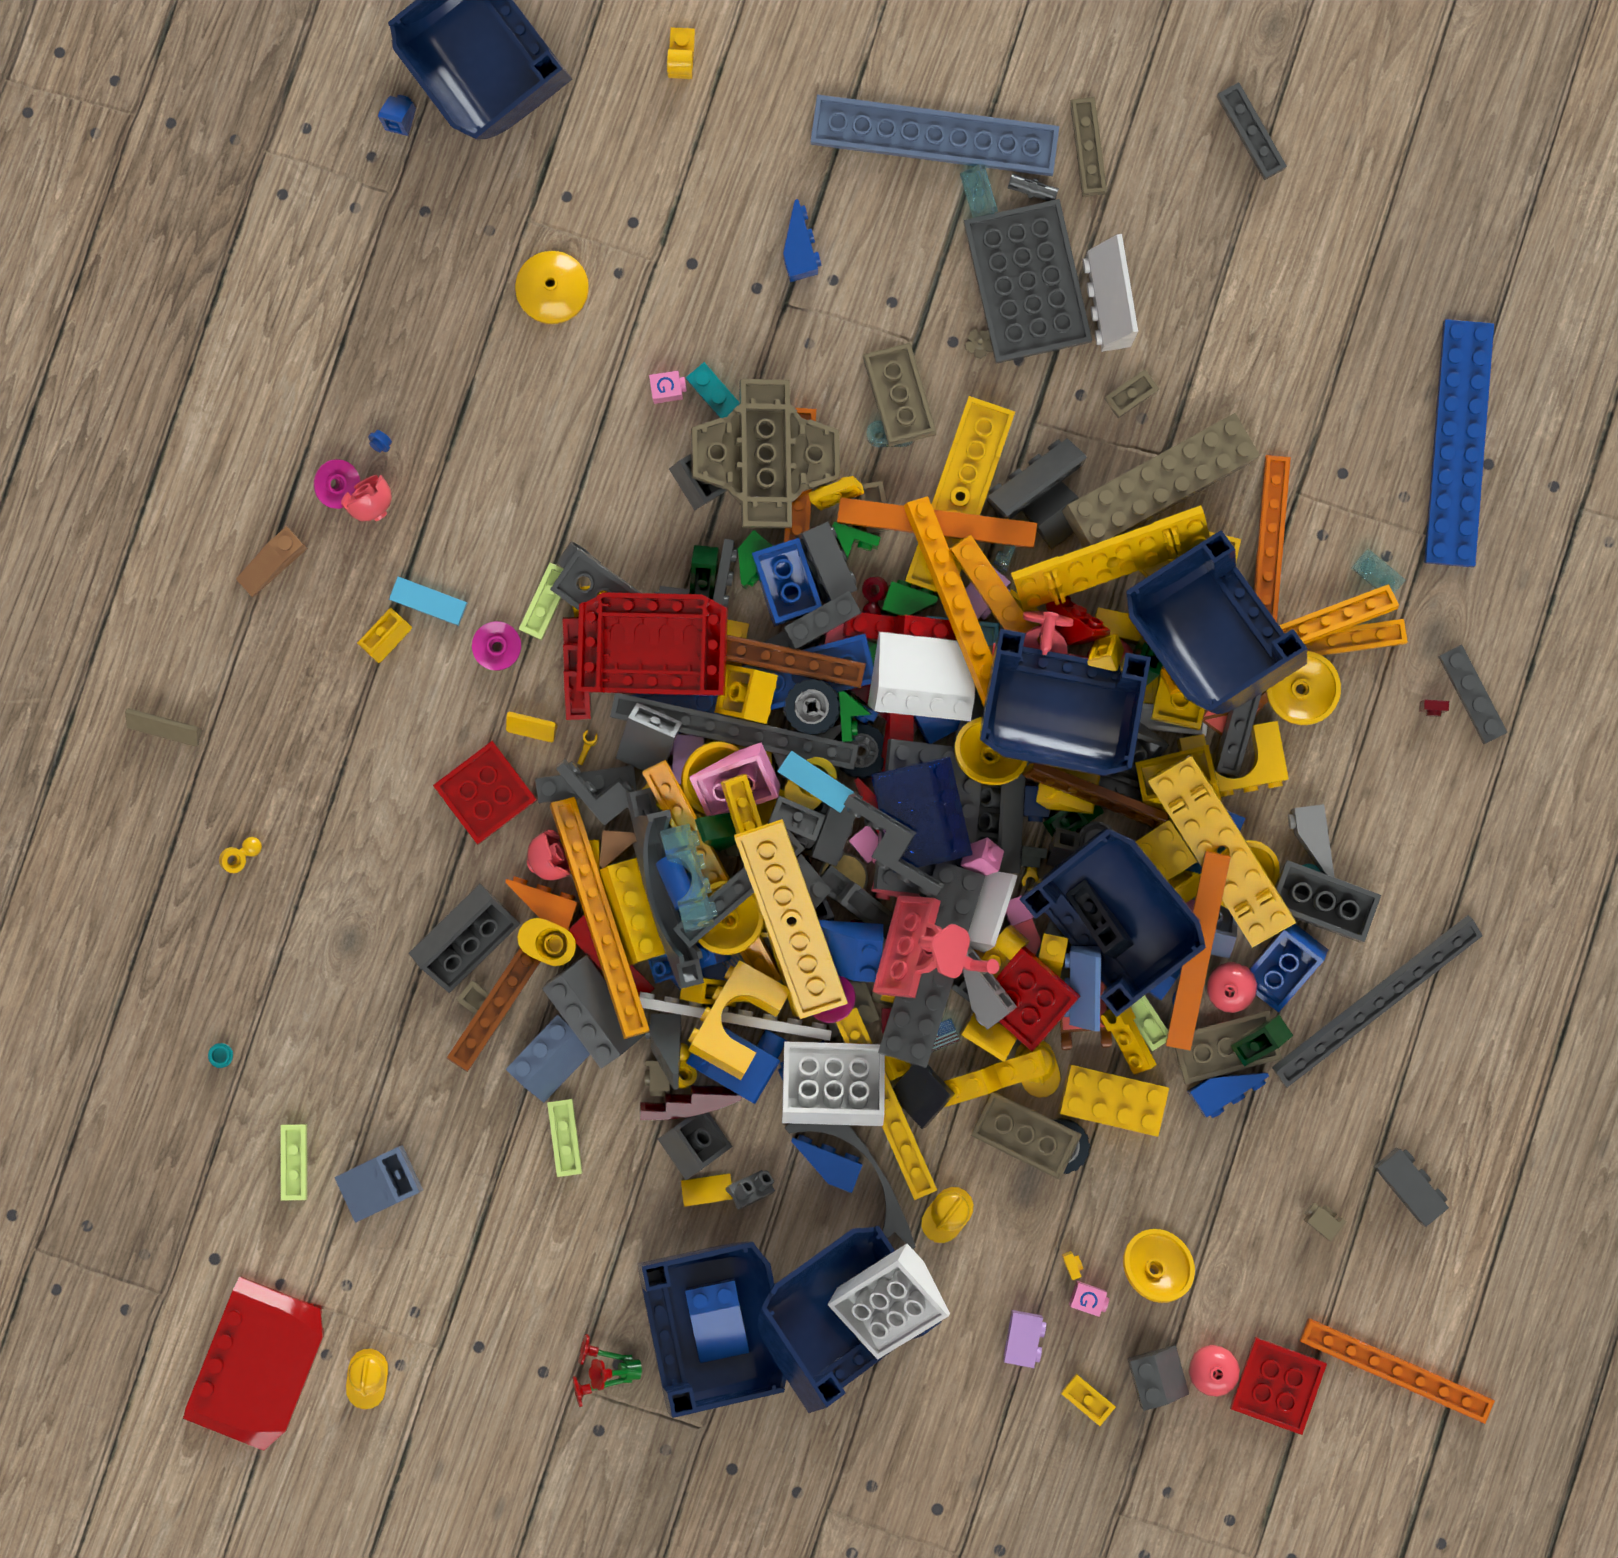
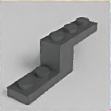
(810, 627)
(604, 805)
(893, 845)

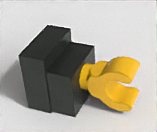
(1031, 858)

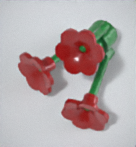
(627, 1370)

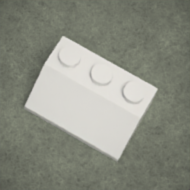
(990, 910)

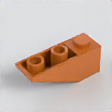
(545, 905)

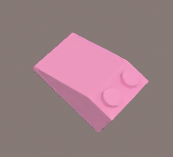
(747, 761)

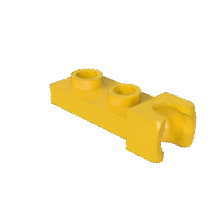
(1129, 1040)

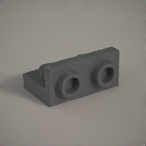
(798, 820)

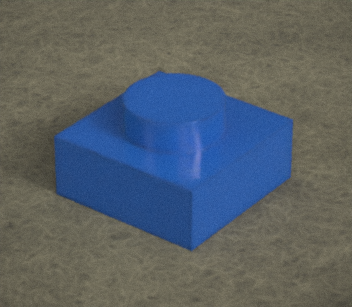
(865, 718)

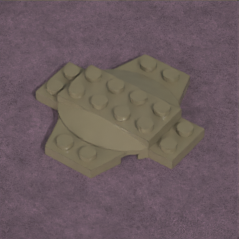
(765, 453)

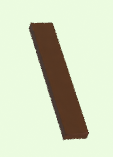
(1095, 794)

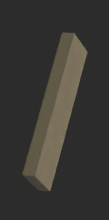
(1088, 146)

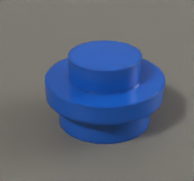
(379, 441)

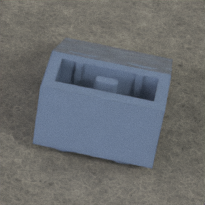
(378, 1183)

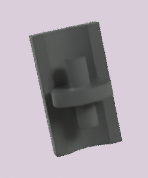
(751, 1189)

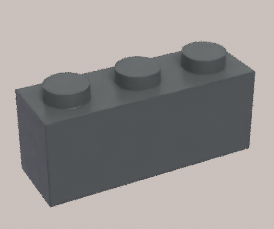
(827, 562)
(1412, 1186)

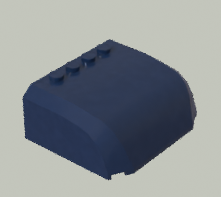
(477, 61)
(1213, 628)
(1062, 709)
(1142, 900)
(806, 1335)
(721, 1382)

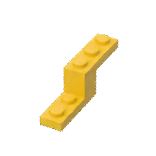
(996, 1076)

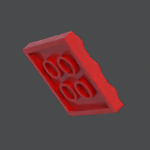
(485, 792)
(1039, 997)
(1278, 1385)

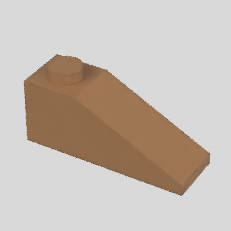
(271, 561)

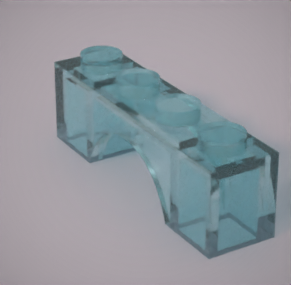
(694, 906)

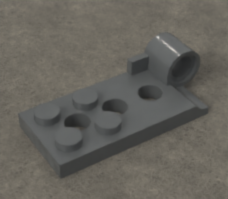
(579, 563)

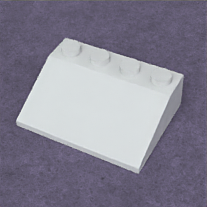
(1111, 294)
(921, 678)
(833, 1084)
(890, 1302)

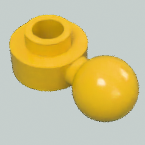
(250, 847)
(686, 1070)

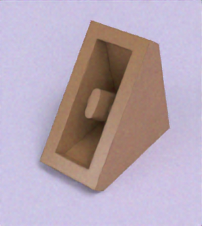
(614, 845)

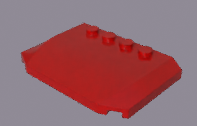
(652, 644)
(256, 1365)

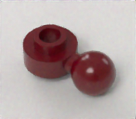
(870, 593)

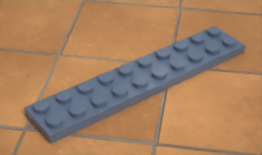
(934, 135)

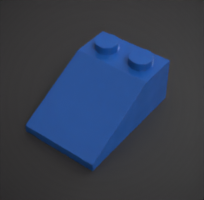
(786, 582)
(854, 948)
(1286, 965)
(755, 1077)
(717, 1320)

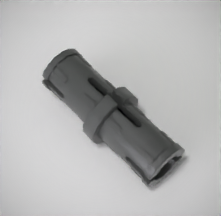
(1032, 188)

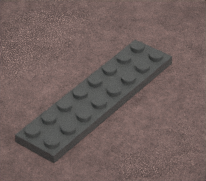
(916, 1020)

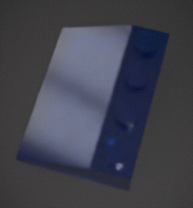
(929, 803)

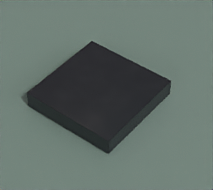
(922, 1094)

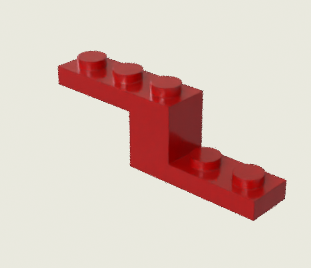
(905, 624)

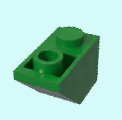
(748, 571)
(907, 601)

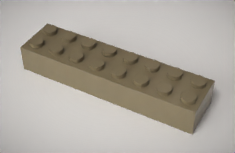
(1161, 482)

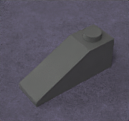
(666, 1044)

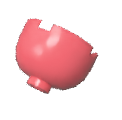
(369, 499)
(547, 857)
(1231, 976)
(1209, 1360)

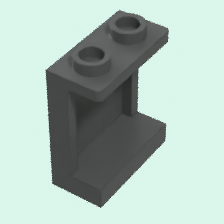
(647, 737)

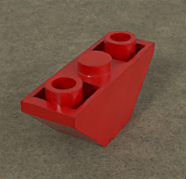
(1084, 628)

